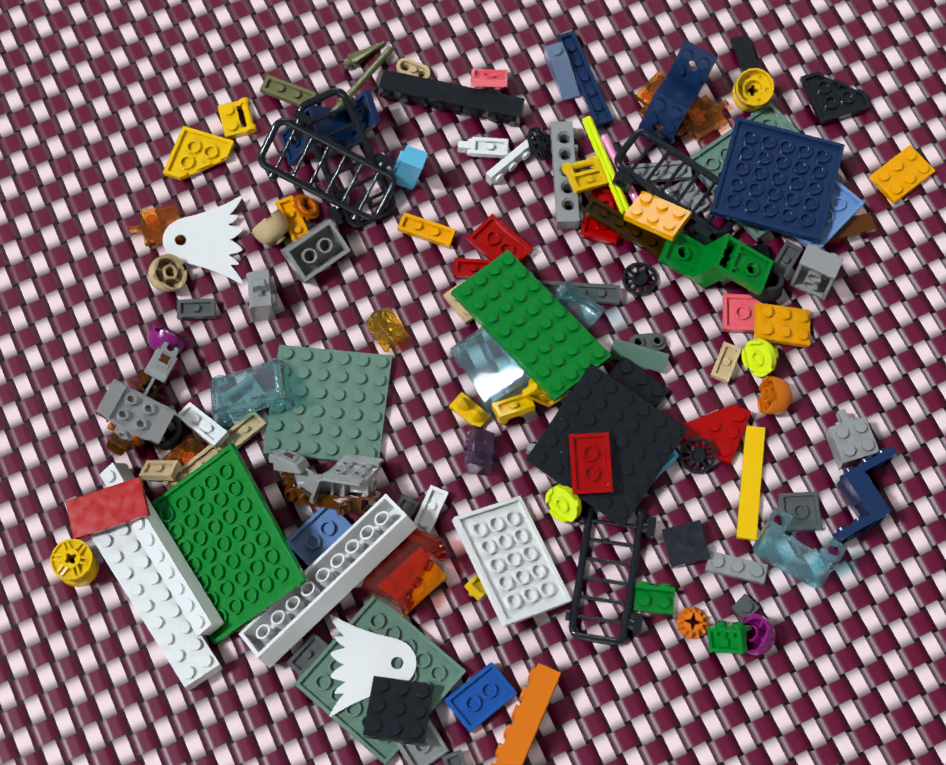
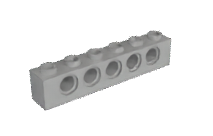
(564, 132)

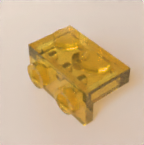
(386, 328)

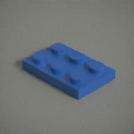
(480, 697)

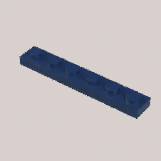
(586, 81)

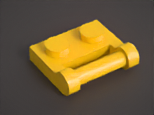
(231, 121)
(586, 179)

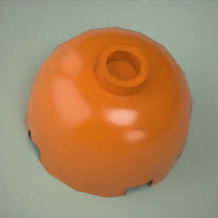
(775, 396)

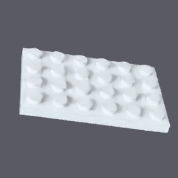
(511, 561)

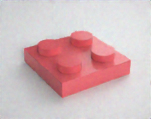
(488, 78)
(738, 313)

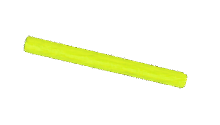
(605, 163)

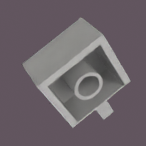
(262, 295)
(850, 440)

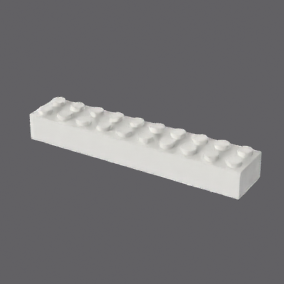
(328, 580)
(157, 607)

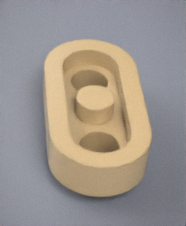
(414, 68)

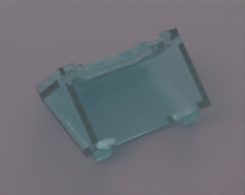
(250, 391)

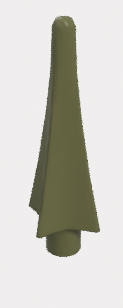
(358, 57)

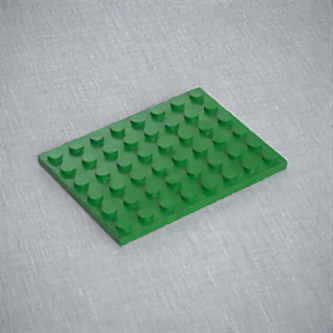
(230, 540)

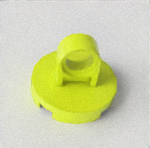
(759, 357)
(563, 504)

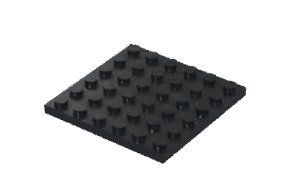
(638, 439)

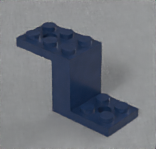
(678, 91)
(366, 113)
(863, 495)

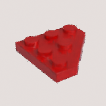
(721, 428)

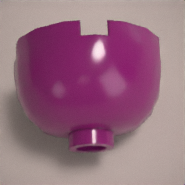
(157, 337)
(761, 636)

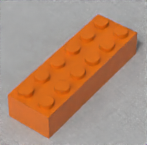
(527, 716)

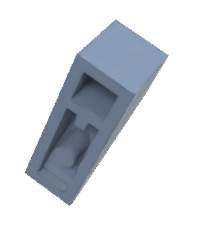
(561, 71)

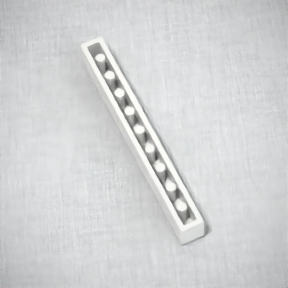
(169, 561)

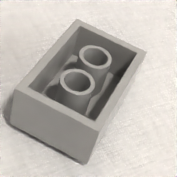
(315, 250)
(816, 271)

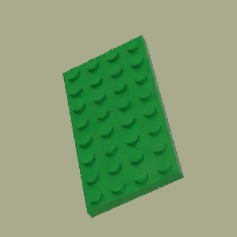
(530, 325)

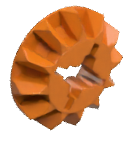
(312, 208)
(685, 628)

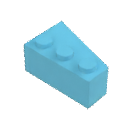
(409, 166)

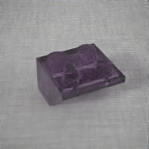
(480, 453)

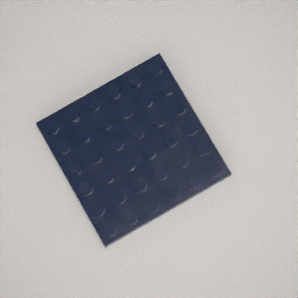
(777, 179)

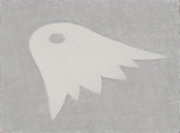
(207, 239)
(365, 657)

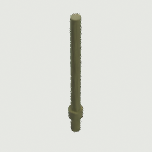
(367, 74)

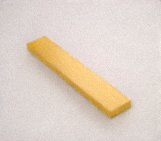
(750, 483)

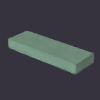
(639, 355)

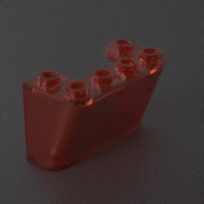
(403, 570)

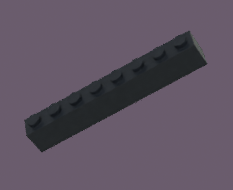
(451, 97)

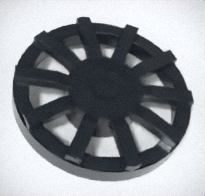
(538, 143)
(639, 279)
(697, 455)

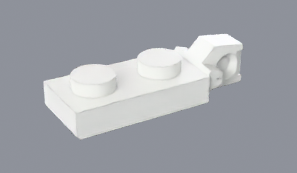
(484, 147)

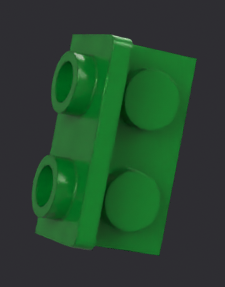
(654, 598)
(728, 637)

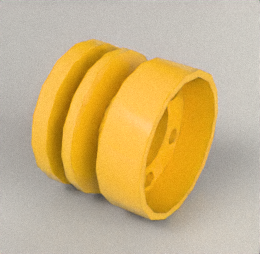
(761, 85)
(82, 570)

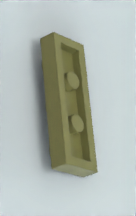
(285, 91)

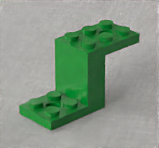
(717, 261)

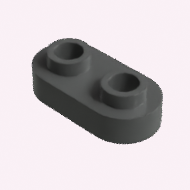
(647, 340)

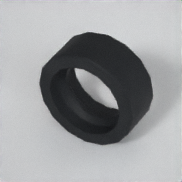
(771, 293)
(176, 440)

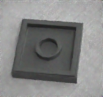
(803, 508)

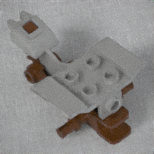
(136, 412)
(342, 487)

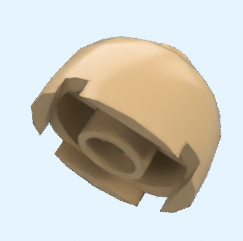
(271, 229)
(167, 273)

